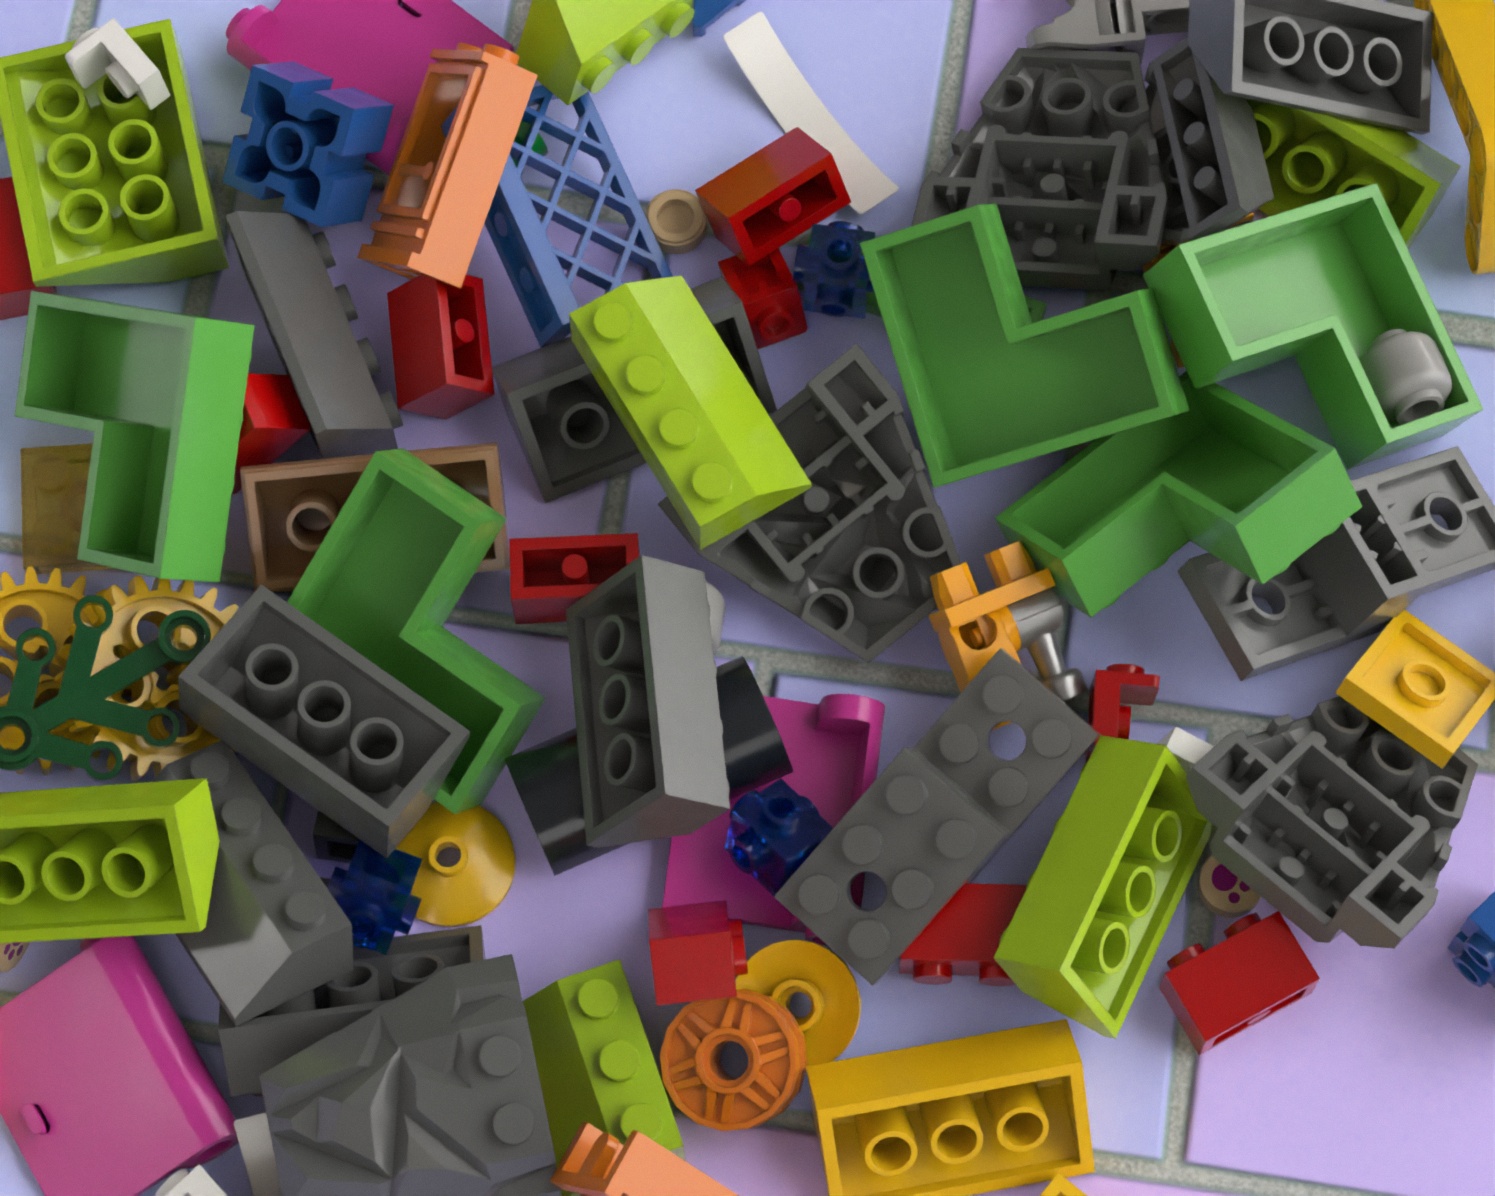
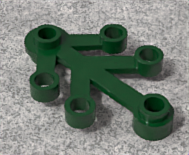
(85, 696)

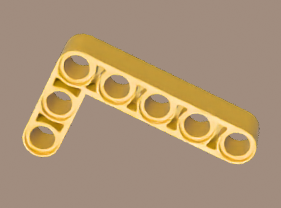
(1466, 65)

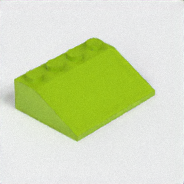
(102, 177)

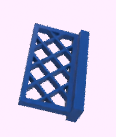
(522, 237)

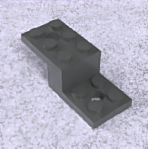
(1359, 573)
(936, 816)

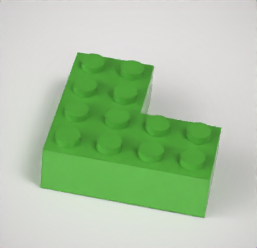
(1314, 290)
(987, 378)
(164, 422)
(1208, 476)
(389, 586)

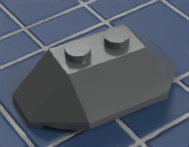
(1204, 148)

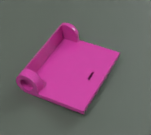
(360, 46)
(833, 764)
(110, 1077)

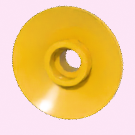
(479, 879)
(821, 975)

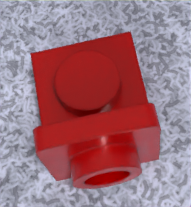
(767, 296)
(1114, 686)

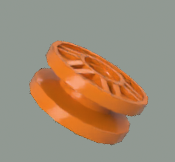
(694, 1068)

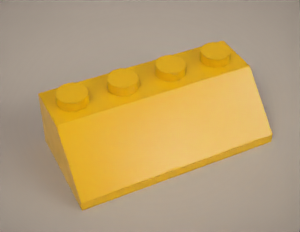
(954, 1115)

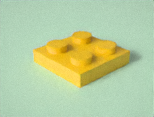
(1420, 687)

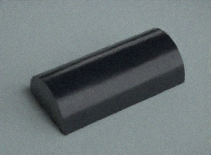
(551, 779)

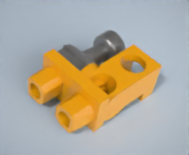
(1011, 616)

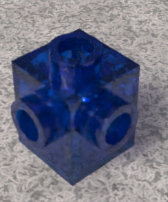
(835, 270)
(774, 834)
(377, 895)

